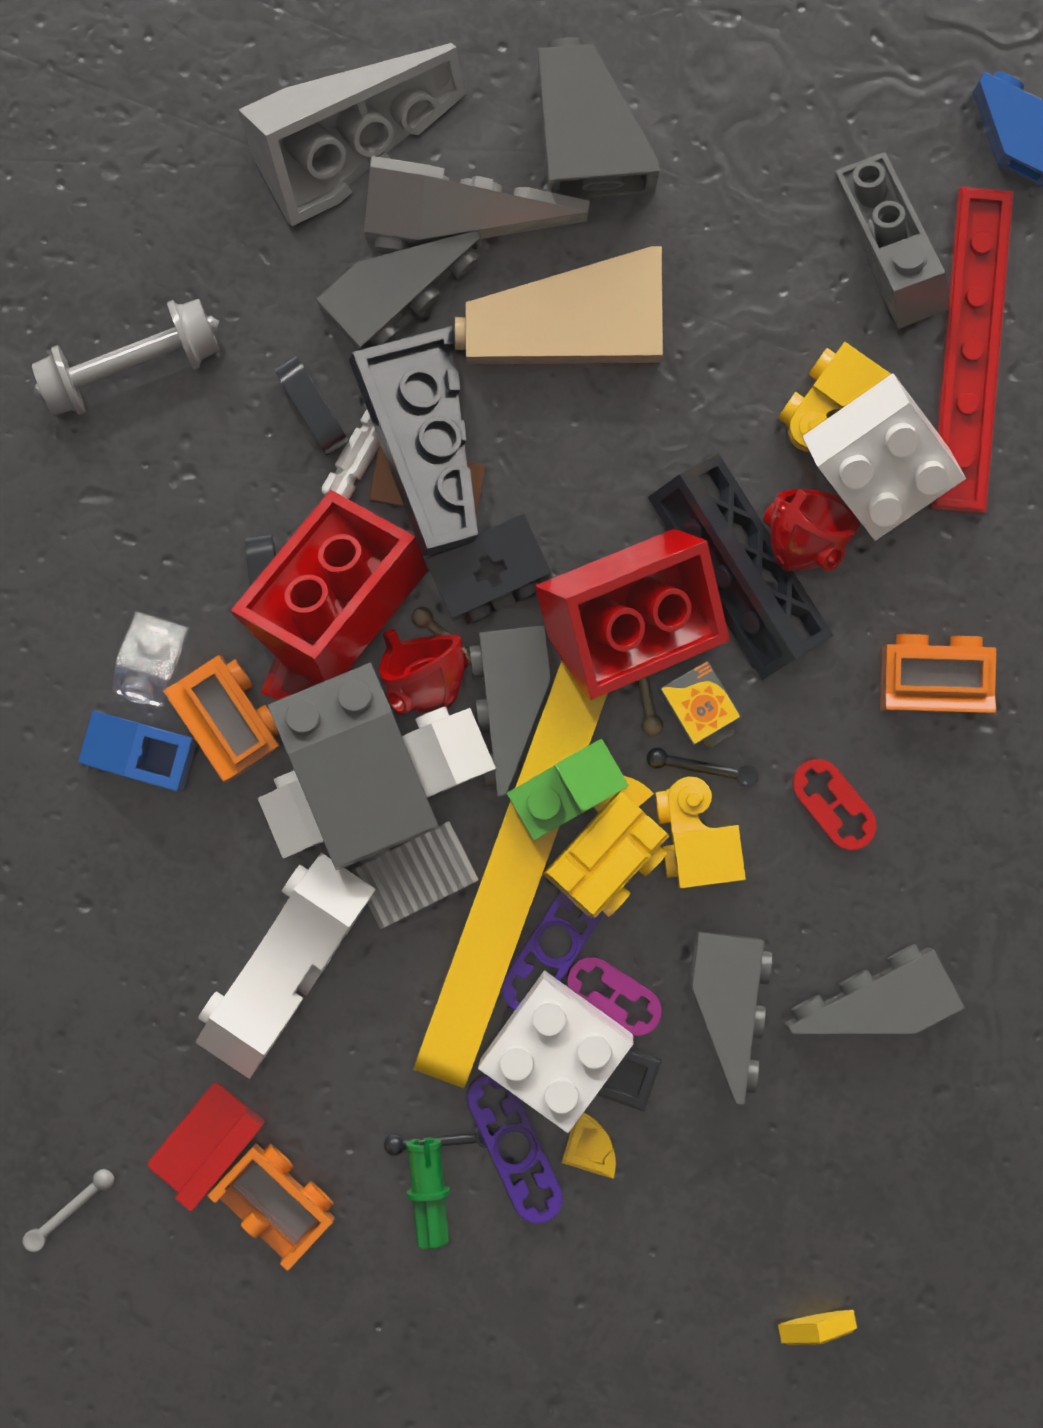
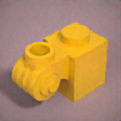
(839, 382)
(697, 852)

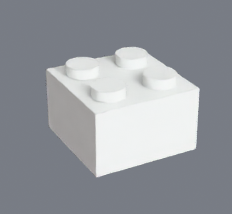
(883, 457)
(556, 1051)

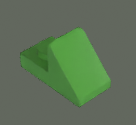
(567, 789)

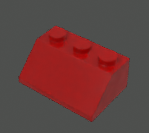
(331, 588)
(634, 612)

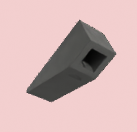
(894, 241)
(386, 288)
(515, 684)
(725, 989)
(895, 1001)

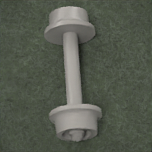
(60, 383)

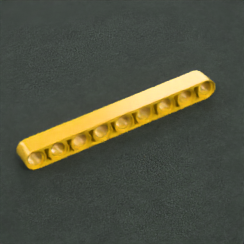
(503, 897)

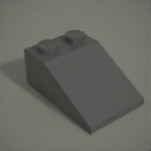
(353, 766)

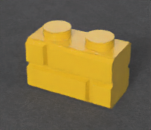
(608, 856)

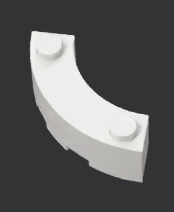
(443, 753)
(289, 959)

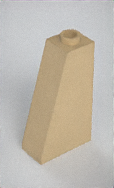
(574, 317)

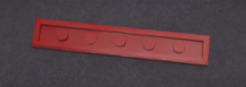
(973, 341)

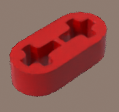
(844, 796)

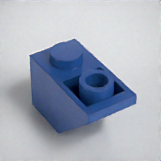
(1012, 124)
(138, 751)

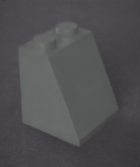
(588, 128)

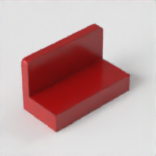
(205, 1144)

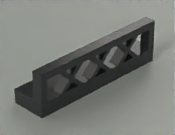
(751, 609)

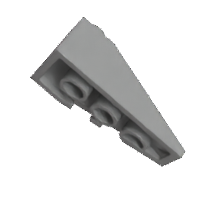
(324, 131)
(419, 205)

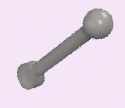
(36, 1238)

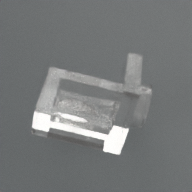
(148, 659)

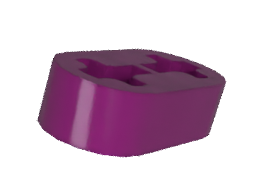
(622, 985)

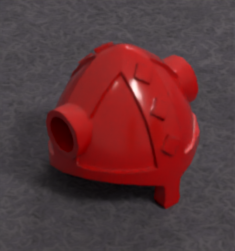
(810, 529)
(422, 671)

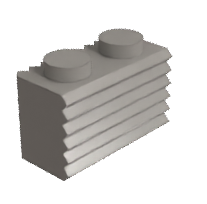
(416, 874)

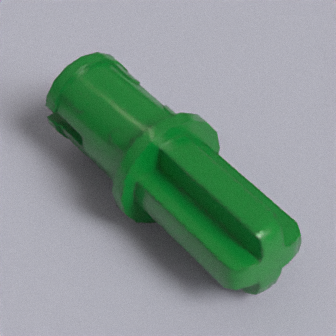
(428, 1193)

